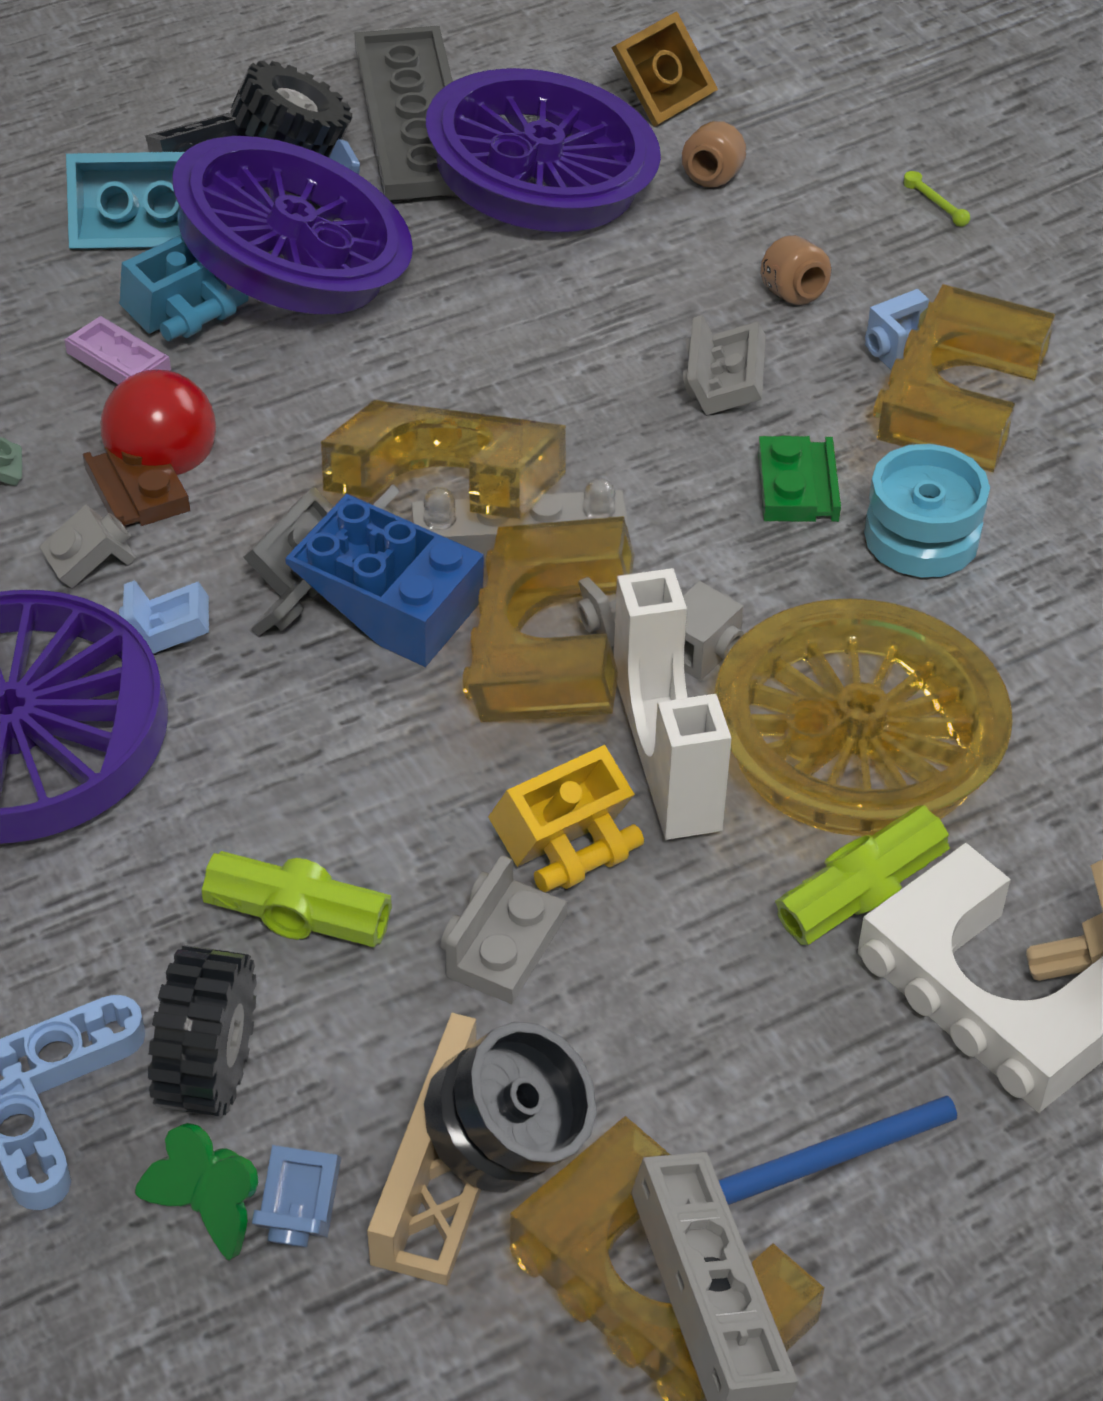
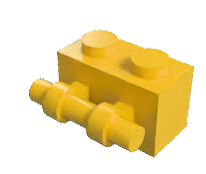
(562, 806)

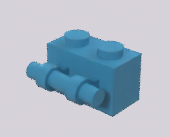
(174, 291)

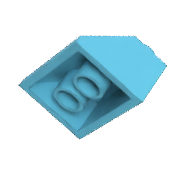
(121, 200)

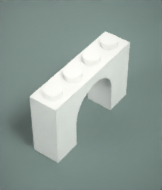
(678, 738)
(1031, 1044)

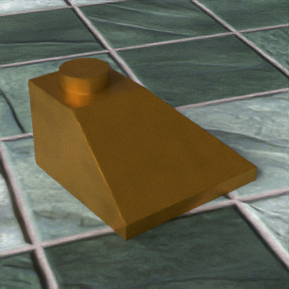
(664, 68)

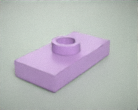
(114, 351)

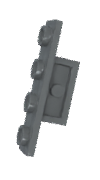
(271, 550)

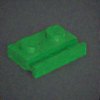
(798, 479)

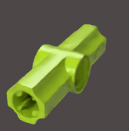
(862, 874)
(296, 898)

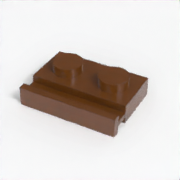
(136, 490)

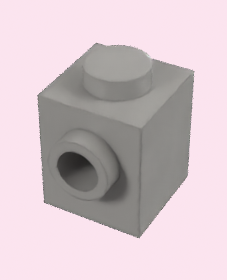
(711, 628)

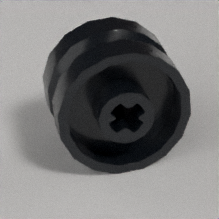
(510, 1106)

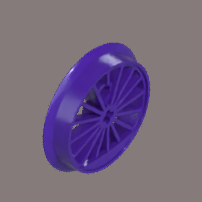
(490, 161)
(235, 224)

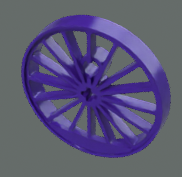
(54, 700)

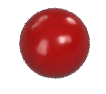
(159, 419)

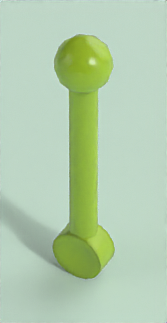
(914, 181)

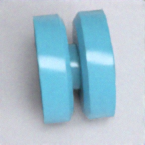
(926, 510)

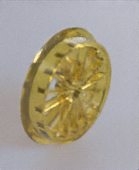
(861, 716)

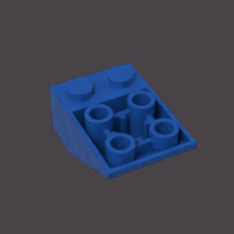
(391, 577)

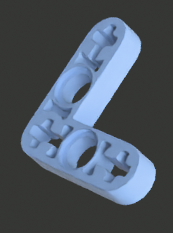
(21, 1088)

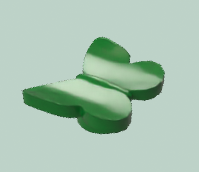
(207, 1180)

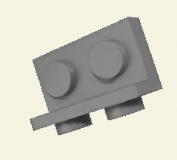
(501, 933)

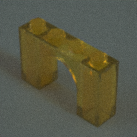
(954, 332)
(506, 457)
(527, 570)
(567, 1240)

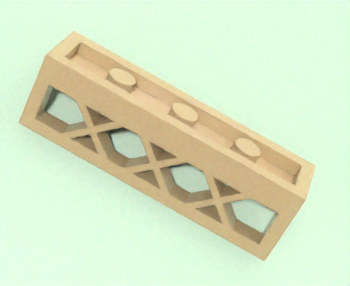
(408, 1183)

